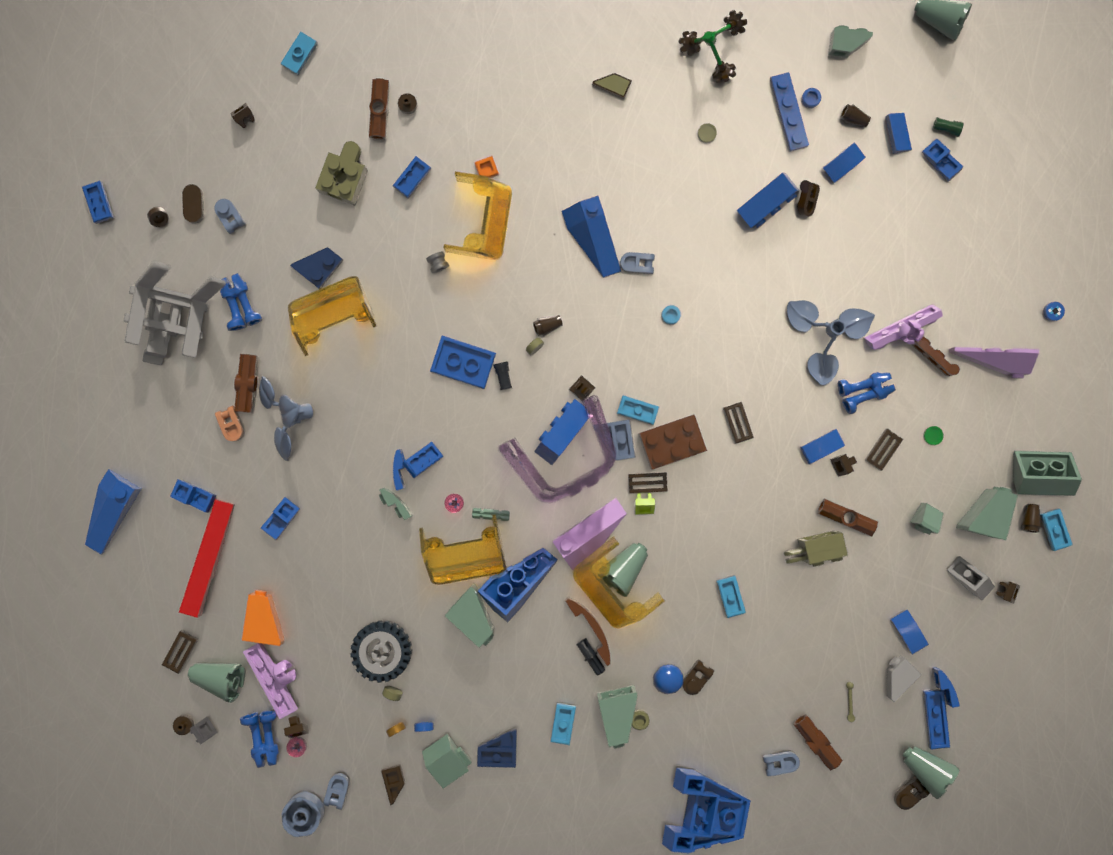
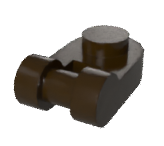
(808, 198)
(691, 683)
(905, 799)

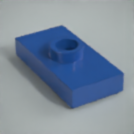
(412, 177)
(97, 202)
(422, 459)

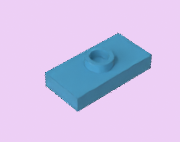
(299, 53)
(638, 410)
(1056, 529)
(731, 596)
(563, 723)

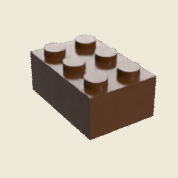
(672, 442)

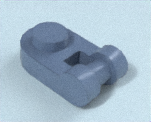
(225, 209)
(630, 262)
(788, 762)
(338, 785)

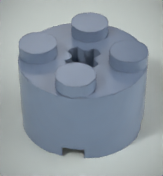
(302, 825)

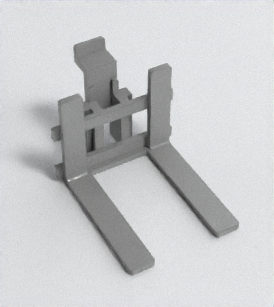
(162, 324)

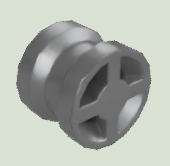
(437, 262)

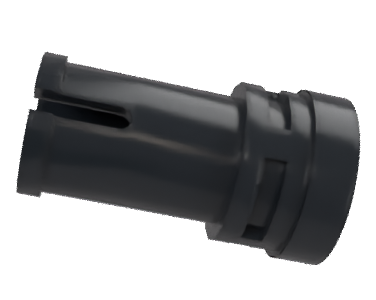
(501, 370)

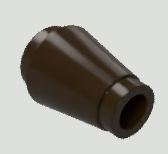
(854, 115)
(547, 324)
(1032, 519)

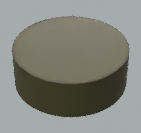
(534, 346)
(392, 693)
(640, 720)

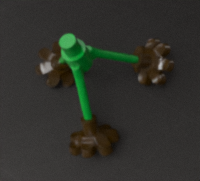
(691, 44)

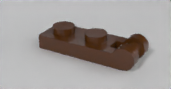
(936, 357)

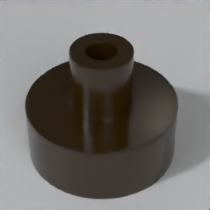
(409, 107)
(157, 216)
(183, 724)

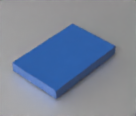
(463, 362)

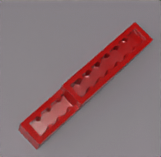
(207, 559)

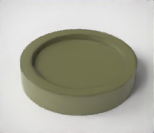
(707, 133)

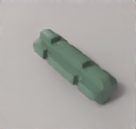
(487, 514)

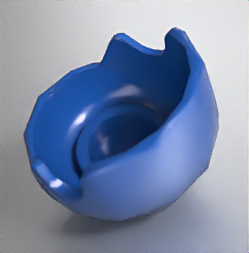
(668, 679)

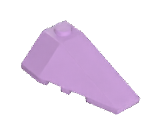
(1011, 361)
(589, 534)

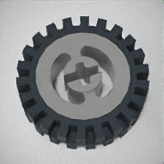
(376, 669)

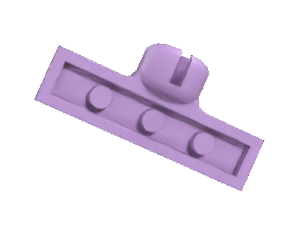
(906, 329)
(272, 679)

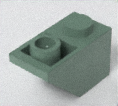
(847, 41)
(927, 519)

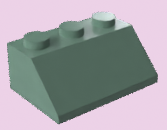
(1045, 473)

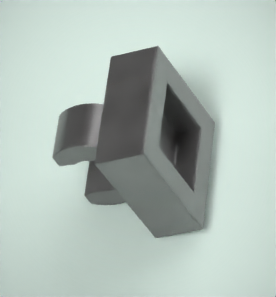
(203, 730)

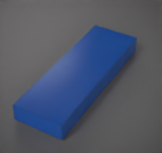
(936, 719)

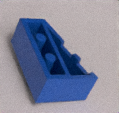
(768, 200)
(562, 431)

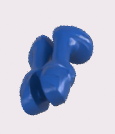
(239, 291)
(874, 382)
(259, 748)

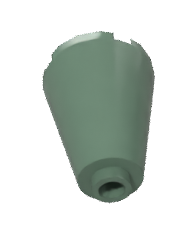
(944, 15)
(626, 568)
(218, 679)
(930, 770)

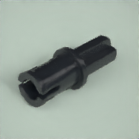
(591, 656)

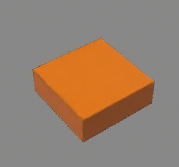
(487, 167)

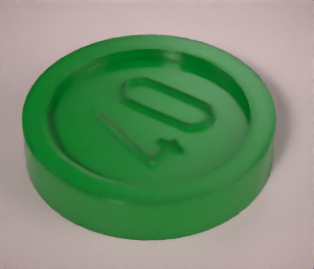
(933, 435)

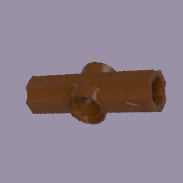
(379, 97)
(245, 383)
(858, 522)
(818, 742)

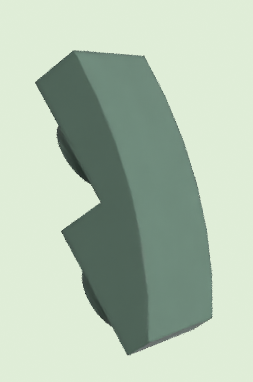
(390, 498)

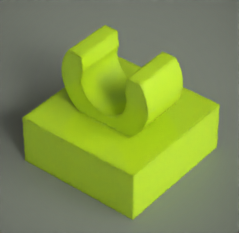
(644, 505)

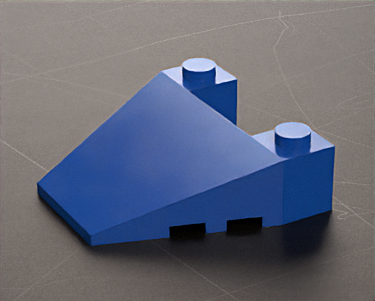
(711, 814)

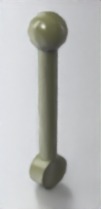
(851, 718)

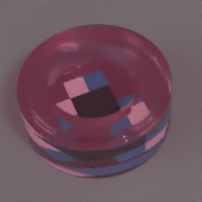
(454, 503)
(296, 747)

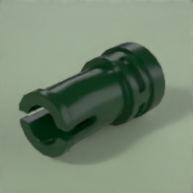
(952, 127)

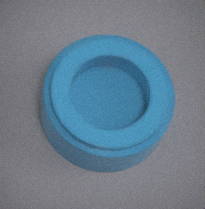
(671, 315)

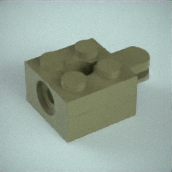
(342, 174)
(819, 548)

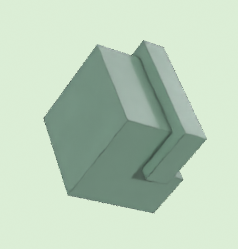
(446, 761)

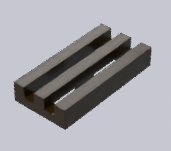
(745, 420)
(893, 436)
(664, 482)
(188, 637)

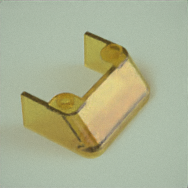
(495, 220)
(326, 308)
(463, 559)
(589, 578)

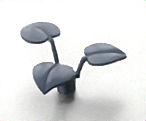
(852, 321)
(291, 414)

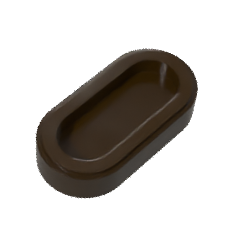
(192, 203)

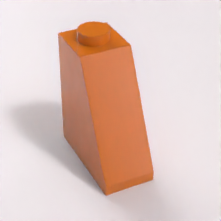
(262, 620)

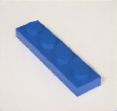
(789, 111)

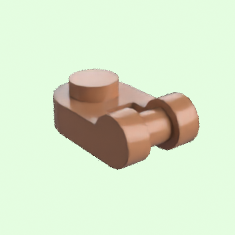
(233, 430)

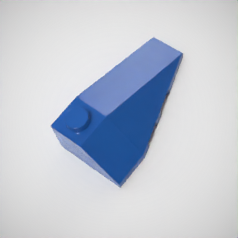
(590, 229)
(112, 503)
(514, 586)

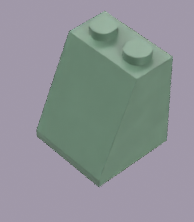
(991, 513)
(472, 617)
(617, 714)

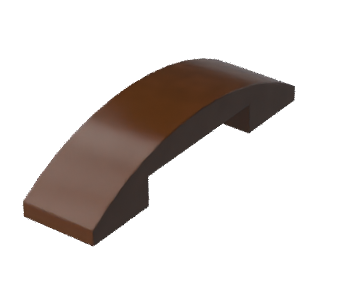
(578, 609)

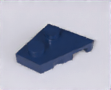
(318, 266)
(499, 751)

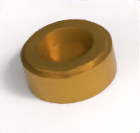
(395, 729)

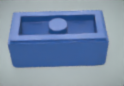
(898, 132)

